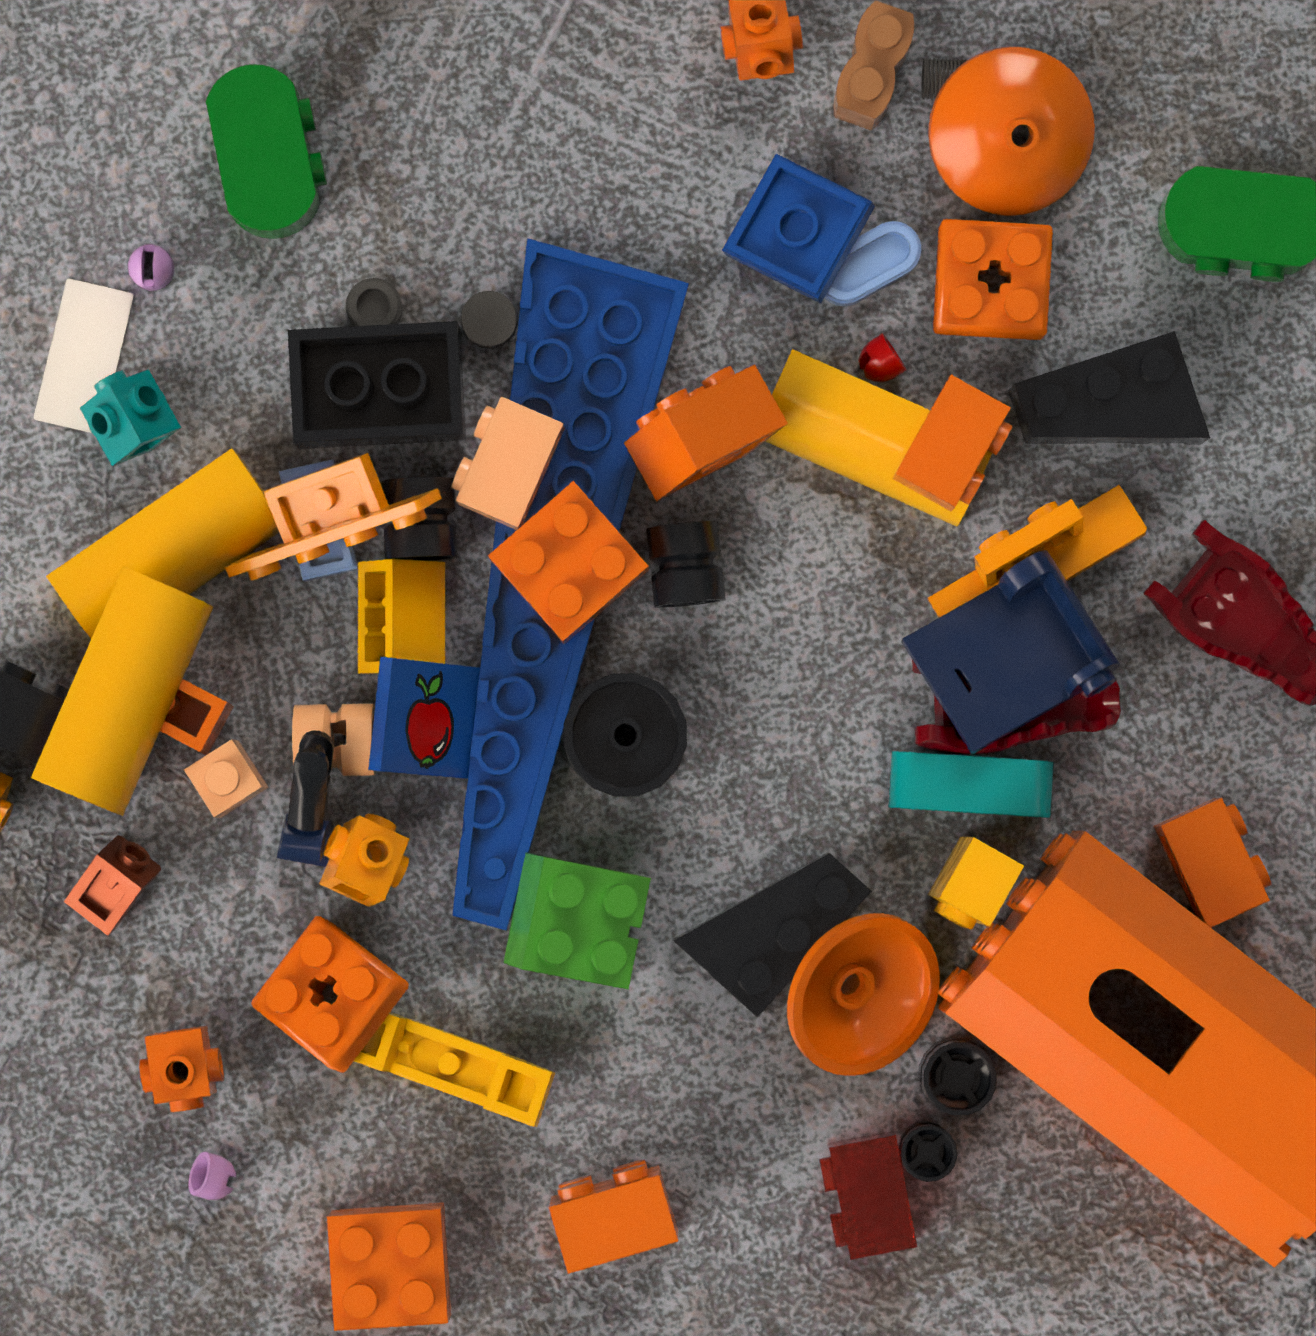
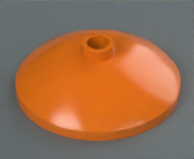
(975, 125)
(880, 1005)

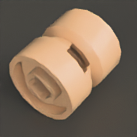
(350, 720)

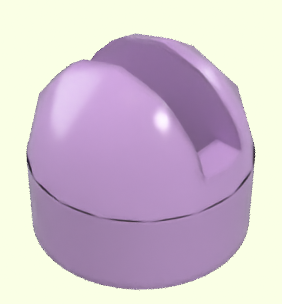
(162, 267)
(210, 1176)

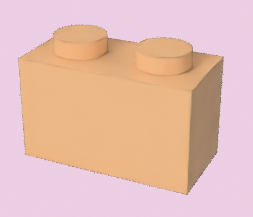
(508, 463)

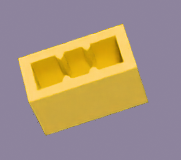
(400, 612)

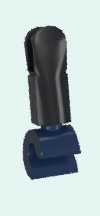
(305, 825)

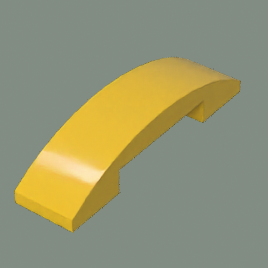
(459, 1068)

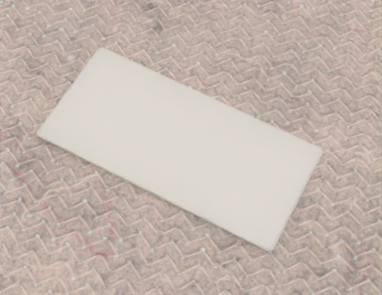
(82, 351)

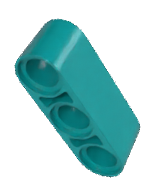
(971, 784)

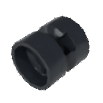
(430, 538)
(685, 564)
(957, 1076)

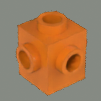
(761, 38)
(191, 1048)

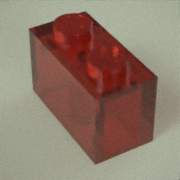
(869, 1195)

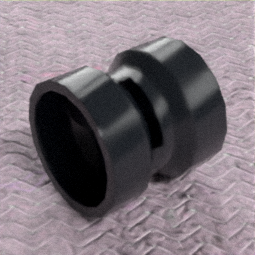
(933, 1159)

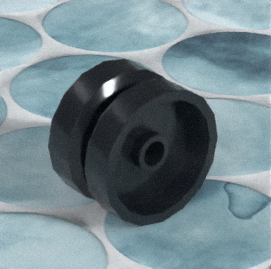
(633, 702)

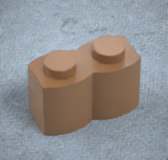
(877, 56)

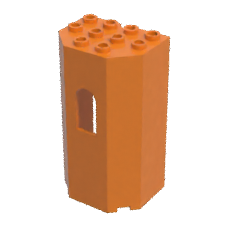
(1240, 1104)

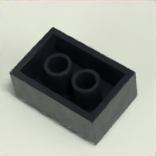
(376, 385)

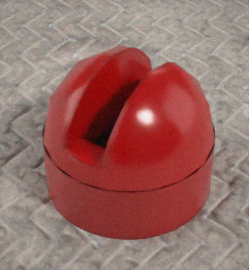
(880, 360)

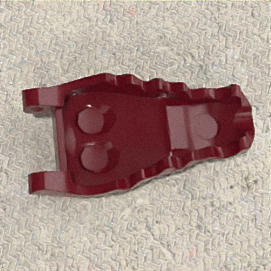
(1243, 614)
(1074, 715)

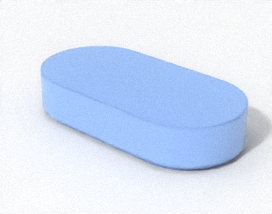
(875, 262)

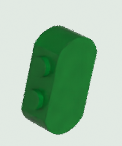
(265, 151)
(1240, 222)

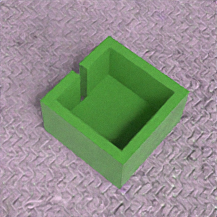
(576, 921)

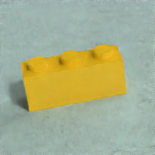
(974, 883)

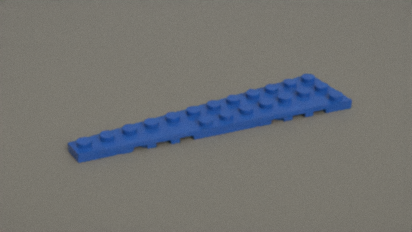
(594, 360)

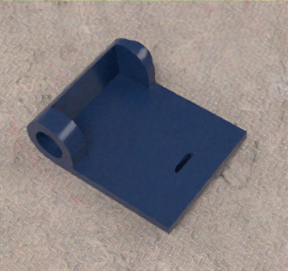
(1017, 650)

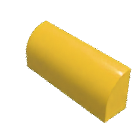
(852, 429)
(175, 540)
(122, 691)

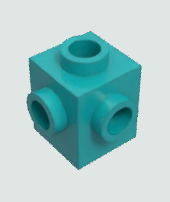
(129, 415)

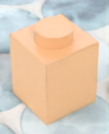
(226, 778)

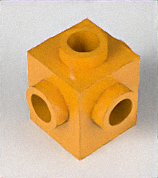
(365, 859)

